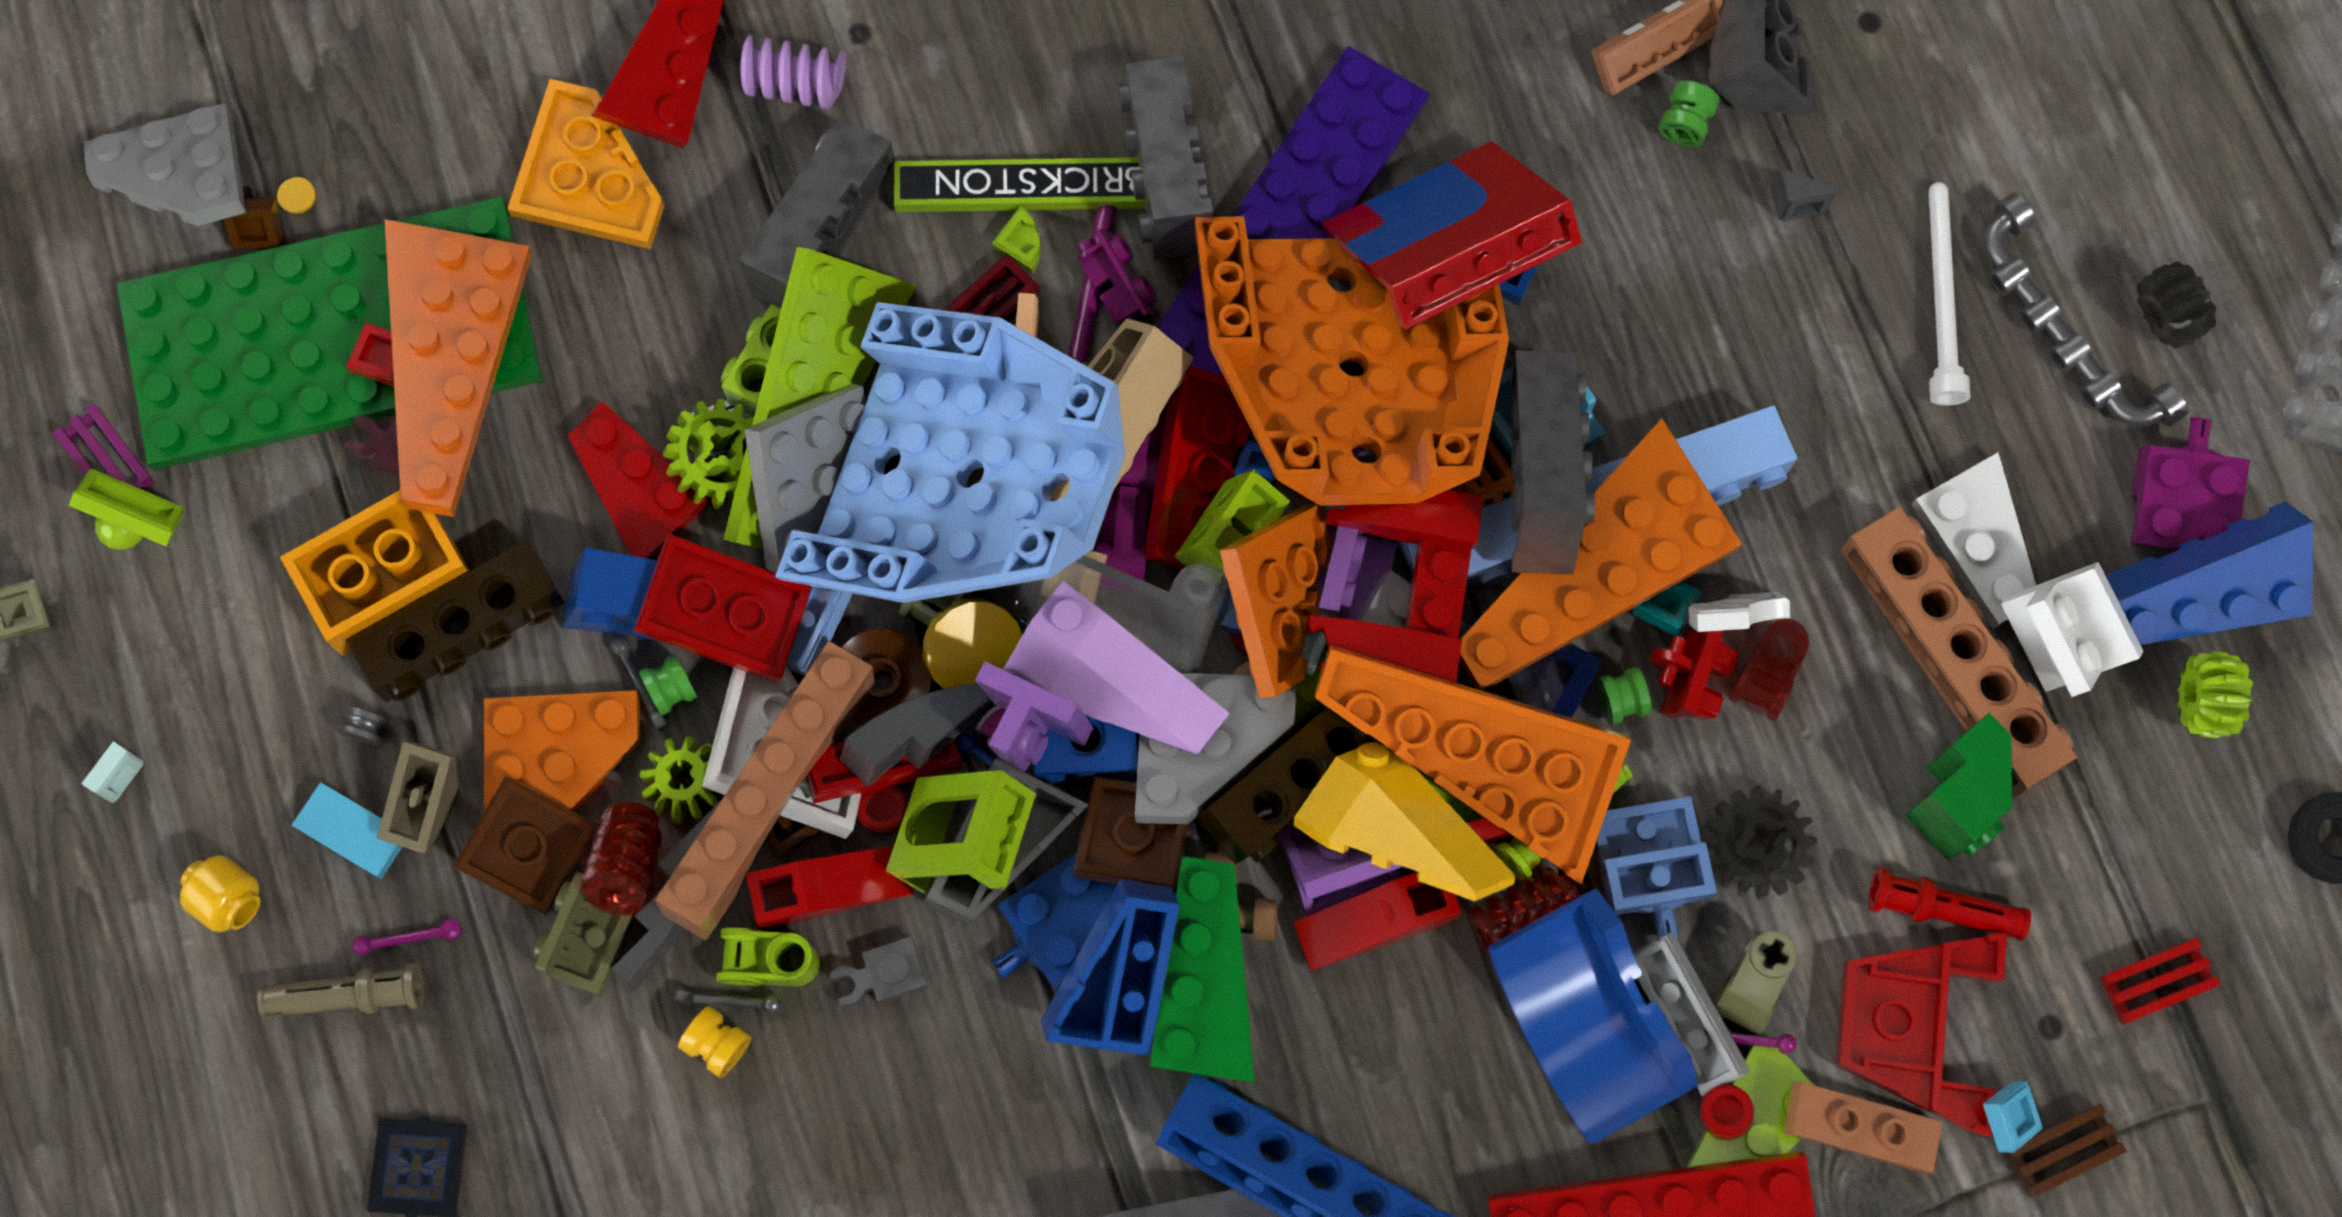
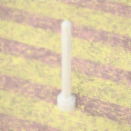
(1949, 382)

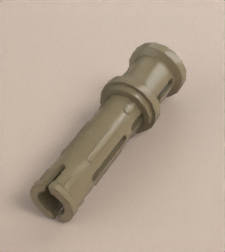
(365, 991)

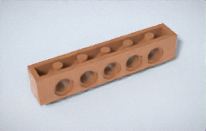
(1961, 619)

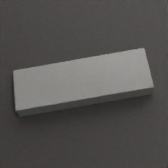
(1690, 1012)

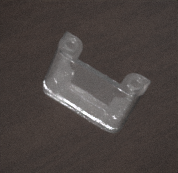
(1172, 624)

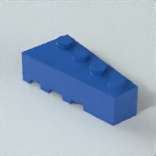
(2229, 581)

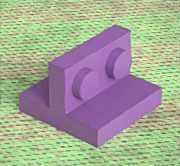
(1352, 572)
(1028, 716)
(1328, 876)

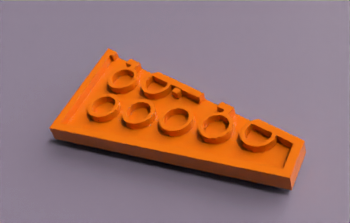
(448, 334)
(1646, 535)
(1507, 760)

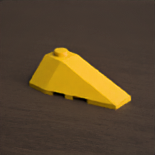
(1393, 813)

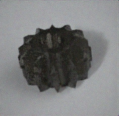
(2176, 304)

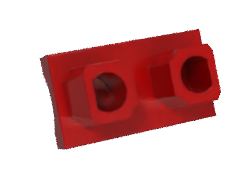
(1686, 672)

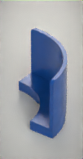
(1588, 1019)

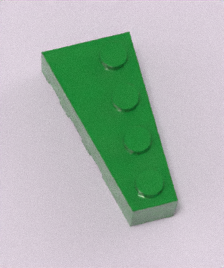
(1204, 995)

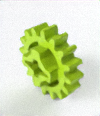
(705, 439)

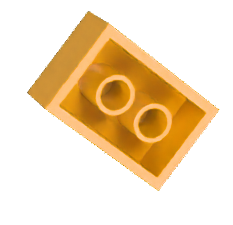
(372, 567)

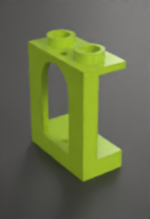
(990, 840)

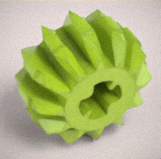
(2214, 694)
(665, 789)

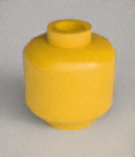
(219, 894)

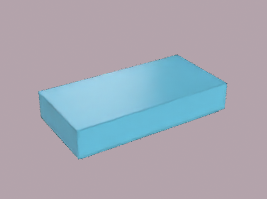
(346, 830)

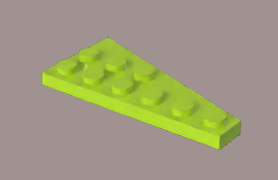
(813, 352)

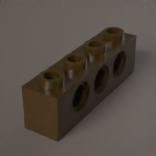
(383, 644)
(1232, 816)

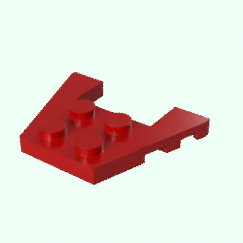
(1897, 1024)

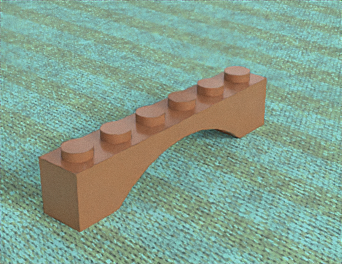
(728, 843)

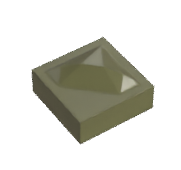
(21, 610)

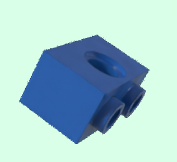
(1111, 759)

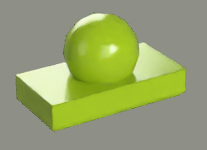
(125, 512)

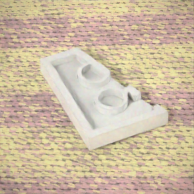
(1979, 535)

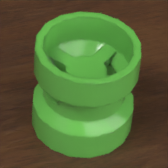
(1687, 118)

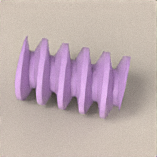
(791, 73)

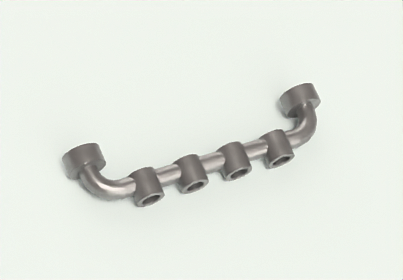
(2071, 349)

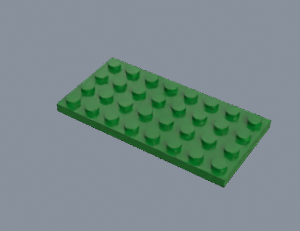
(264, 339)

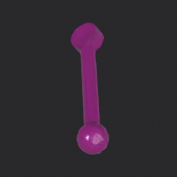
(449, 929)
(1784, 1043)

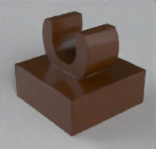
(257, 227)

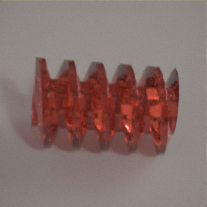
(622, 858)
(1520, 908)

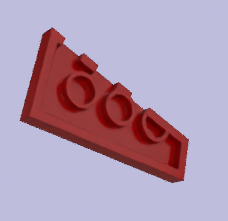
(1194, 460)

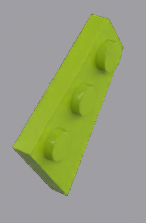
(1770, 1090)

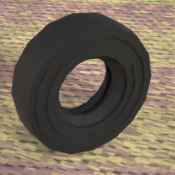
(2304, 837)

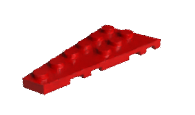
(1736, 1188)

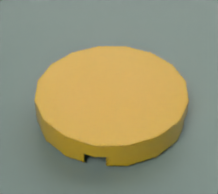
(966, 638)

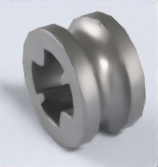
(362, 726)

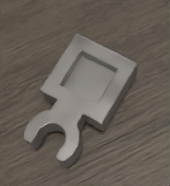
(889, 972)

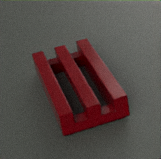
(986, 280)

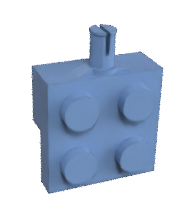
(1654, 860)

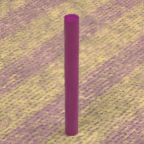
(1089, 295)

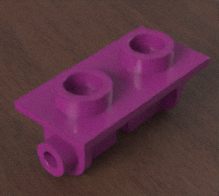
(1111, 262)

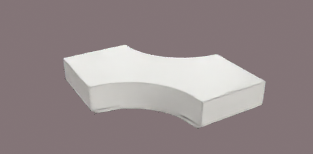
(1738, 611)

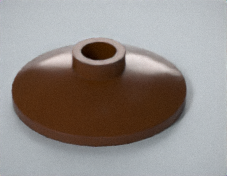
(891, 655)

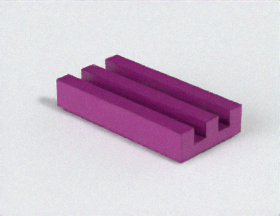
(81, 427)

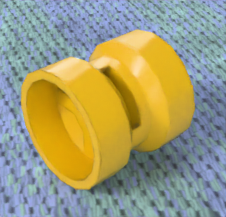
(716, 1043)

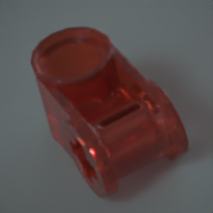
(1767, 676)

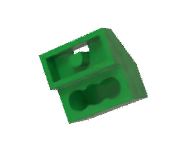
(1971, 793)

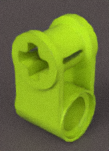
(756, 956)

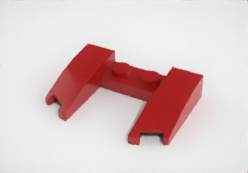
(1445, 535)

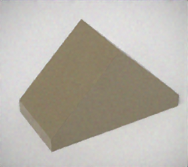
(419, 797)

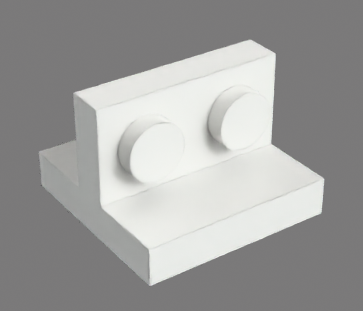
(2072, 629)

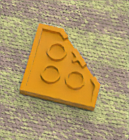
(584, 173)

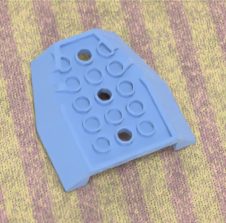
(950, 401)

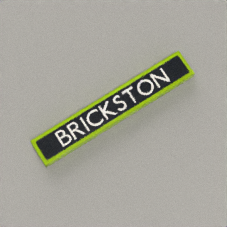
(1014, 183)

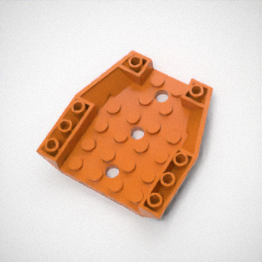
(1280, 349)

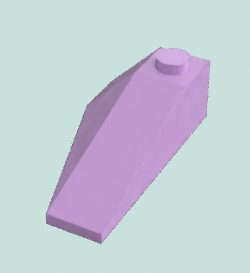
(1111, 674)

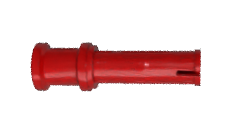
(1924, 900)

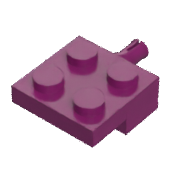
(2186, 491)

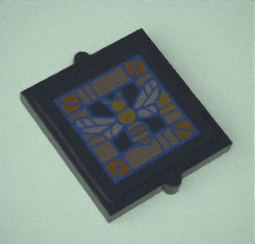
(417, 1167)

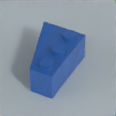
(607, 592)
(1118, 975)

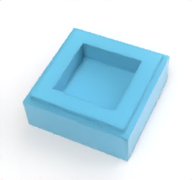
(2012, 1116)

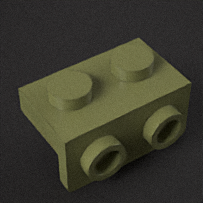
(581, 941)

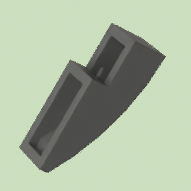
(913, 730)

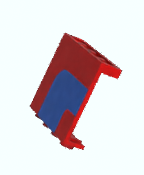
(1456, 231)

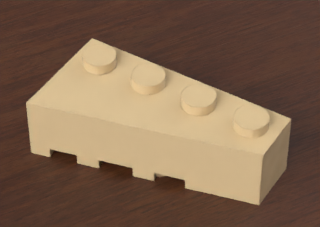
(1147, 373)

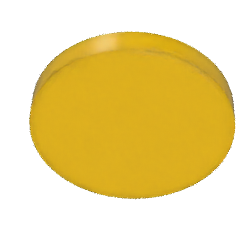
(296, 195)

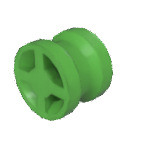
(668, 684)
(1623, 696)

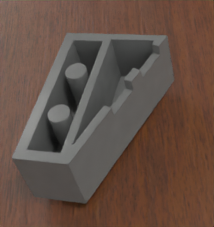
(1052, 811)

